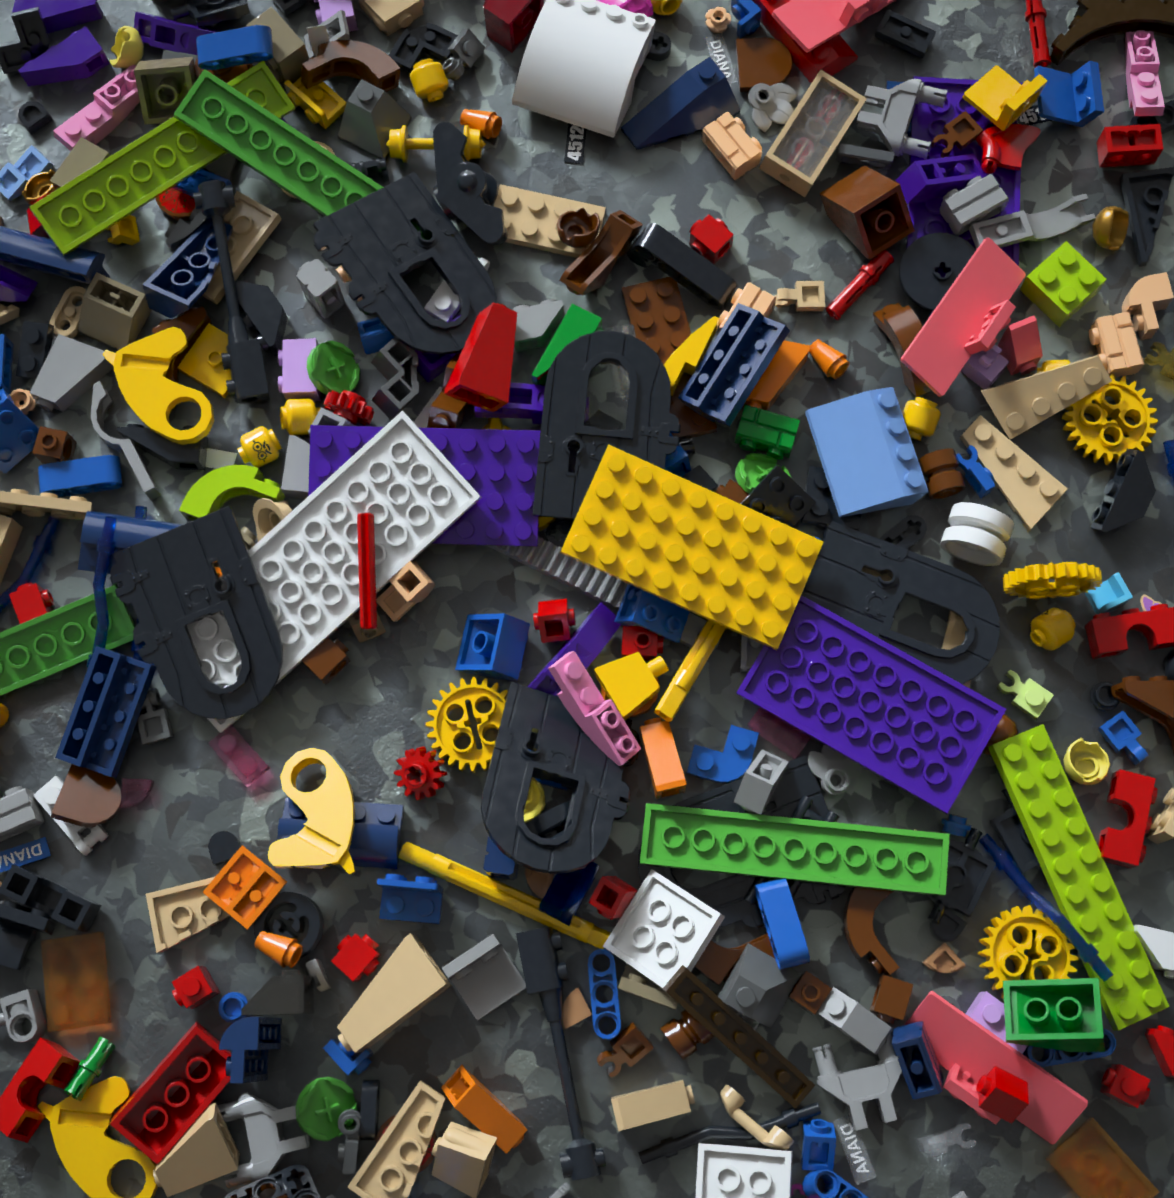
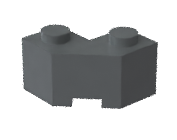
(399, 366)

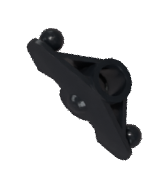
(464, 187)

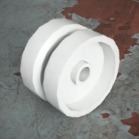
(977, 534)

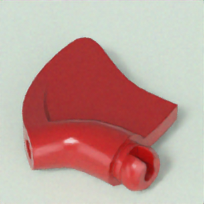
(1005, 147)

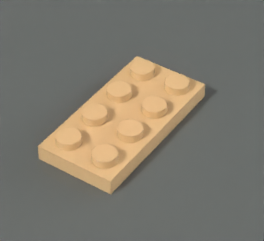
(533, 218)

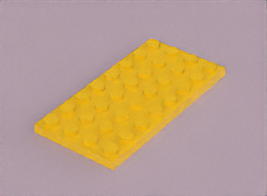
(692, 547)

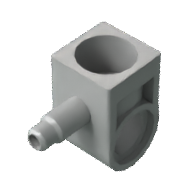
(17, 1009)

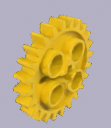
(1128, 404)
(1069, 580)
(449, 731)
(1002, 946)

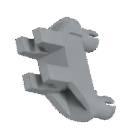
(897, 113)
(862, 1083)
(264, 1136)

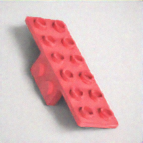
(820, 20)
(965, 318)
(973, 1051)

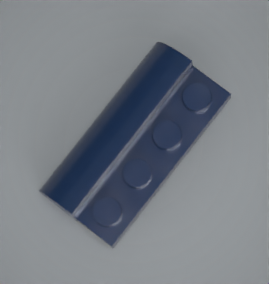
(44, 256)
(733, 365)
(127, 533)
(106, 712)
(374, 836)
(250, 1046)

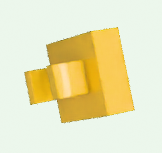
(124, 231)

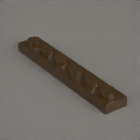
(738, 1036)

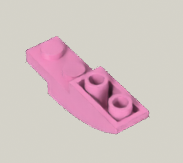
(1142, 74)
(99, 118)
(591, 712)

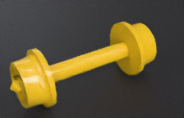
(400, 144)

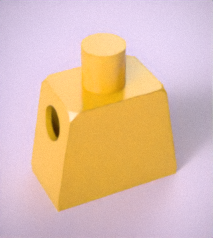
(630, 681)

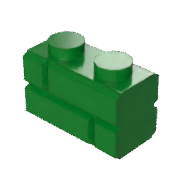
(766, 432)

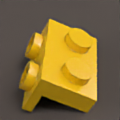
(318, 102)

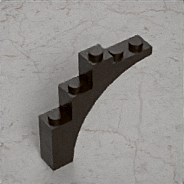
(1113, 17)

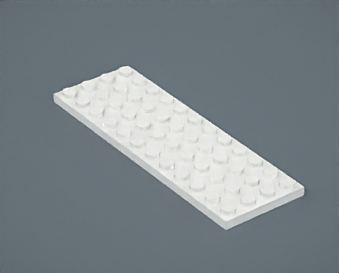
(313, 553)

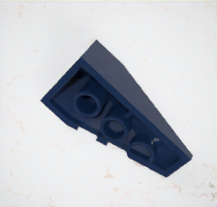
(683, 107)
(185, 273)

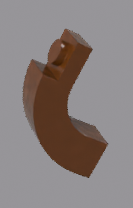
(351, 60)
(902, 327)
(859, 928)

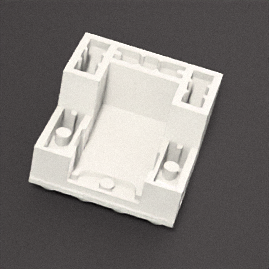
(583, 63)

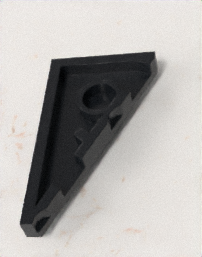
(1144, 201)

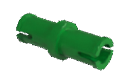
(90, 1068)

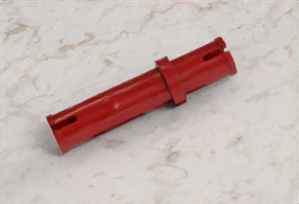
(1036, 17)
(867, 275)

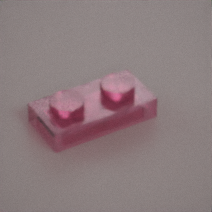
(779, 733)
(239, 755)

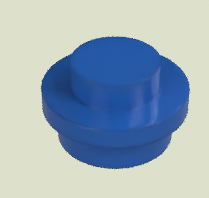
(955, 825)
(231, 1006)

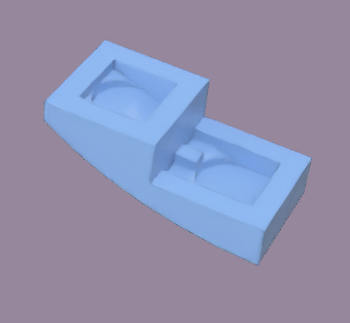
(14, 177)

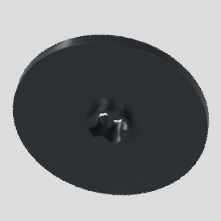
(920, 267)

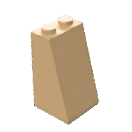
(395, 994)

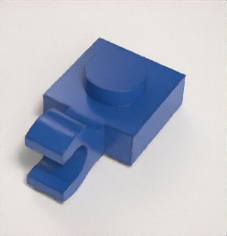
(977, 476)
(1122, 733)

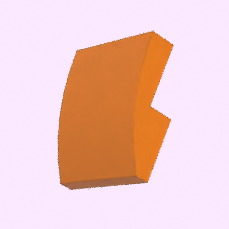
(245, 887)

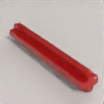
(367, 571)

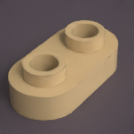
(68, 313)

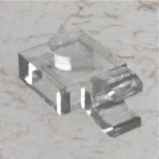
(938, 1143)

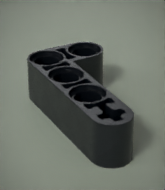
(682, 264)

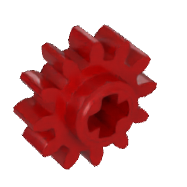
(349, 406)
(412, 764)

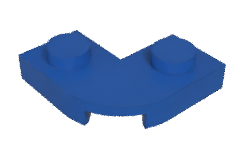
(725, 765)

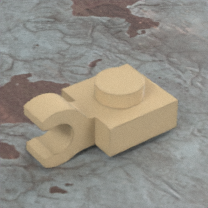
(806, 296)

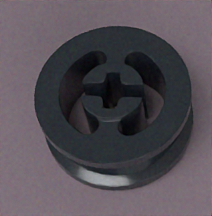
(305, 908)

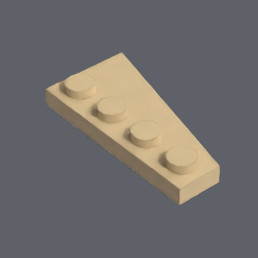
(251, 228)
(1037, 397)
(1020, 478)
(36, 505)
(181, 913)
(401, 1149)

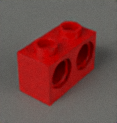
(1129, 145)

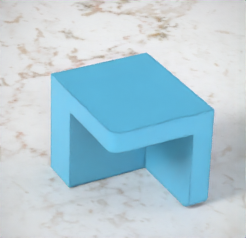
(1110, 595)

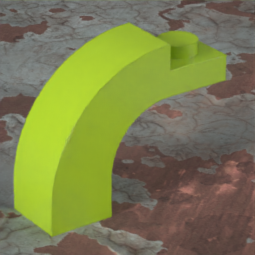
(225, 483)

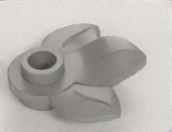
(775, 107)
(832, 763)

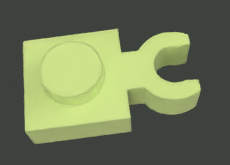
(1029, 697)

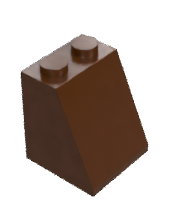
(868, 210)

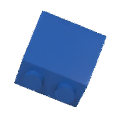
(493, 646)

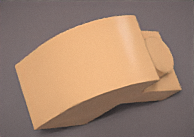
(1144, 299)
(407, 588)

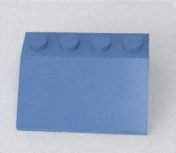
(867, 452)

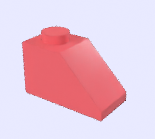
(1021, 346)

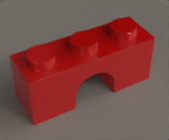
(1108, 633)
(1134, 795)
(18, 1104)

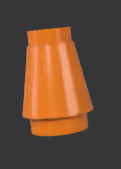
(486, 121)
(829, 359)
(281, 949)

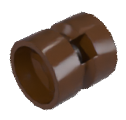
(942, 473)
(685, 1034)

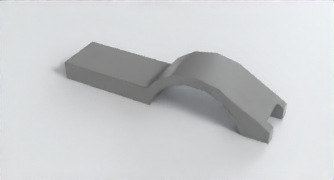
(1034, 227)
(100, 404)

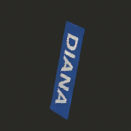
(24, 854)

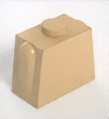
(392, 14)
(463, 1158)

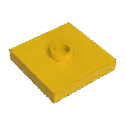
(205, 362)

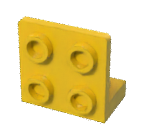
(1002, 97)

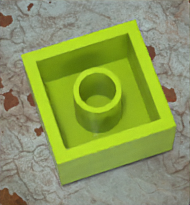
(1062, 284)

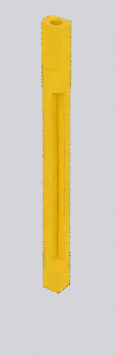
(689, 670)
(499, 893)

